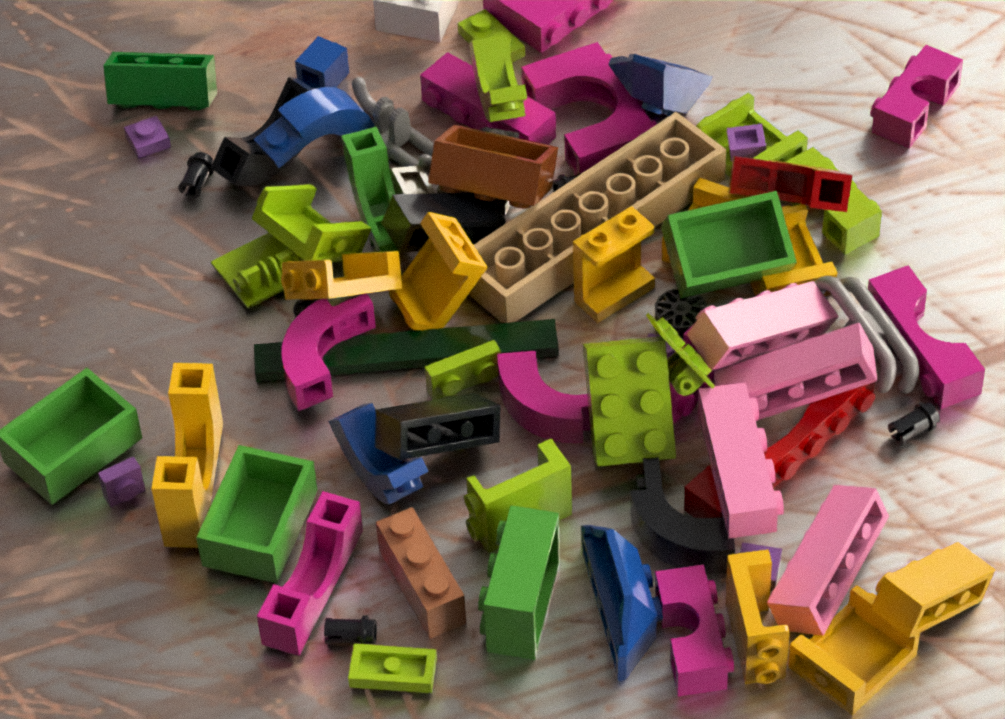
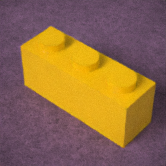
(932, 589)

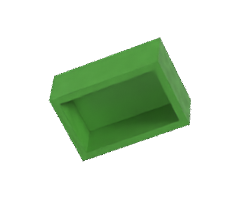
(728, 244)
(69, 435)
(257, 514)
(520, 582)

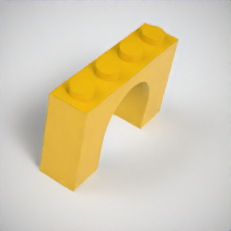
(185, 482)

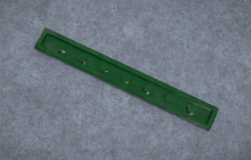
(416, 347)

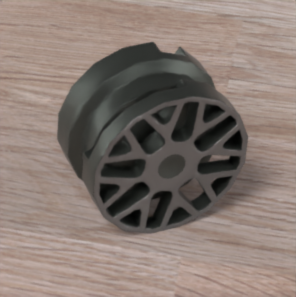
(677, 311)

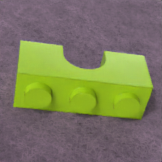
(850, 228)

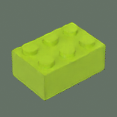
(629, 400)

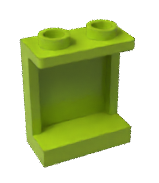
(742, 113)
(292, 220)
(541, 488)

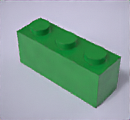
(160, 80)

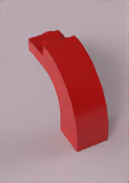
(793, 182)

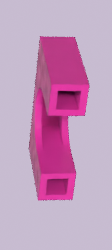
(543, 21)
(586, 76)

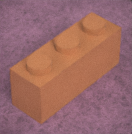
(421, 573)

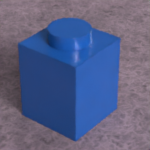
(322, 64)

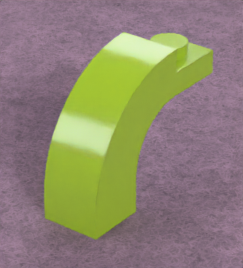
(496, 80)

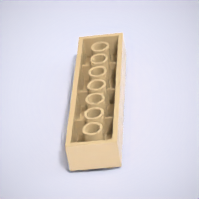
(534, 251)

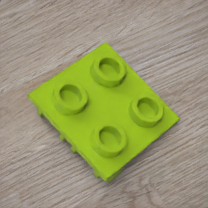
(255, 268)
(685, 366)

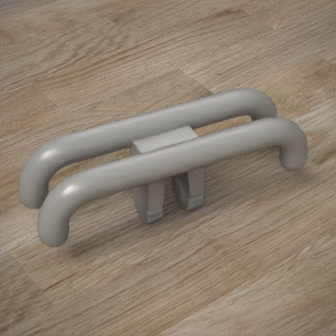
(394, 128)
(877, 328)

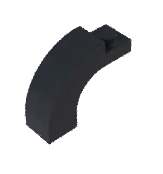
(242, 160)
(672, 535)

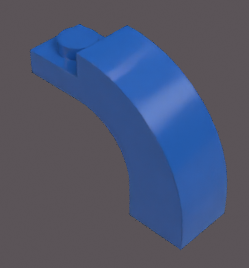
(308, 118)
(380, 472)

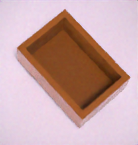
(492, 166)

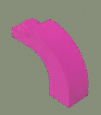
(310, 338)
(536, 404)

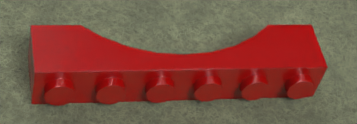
(805, 440)

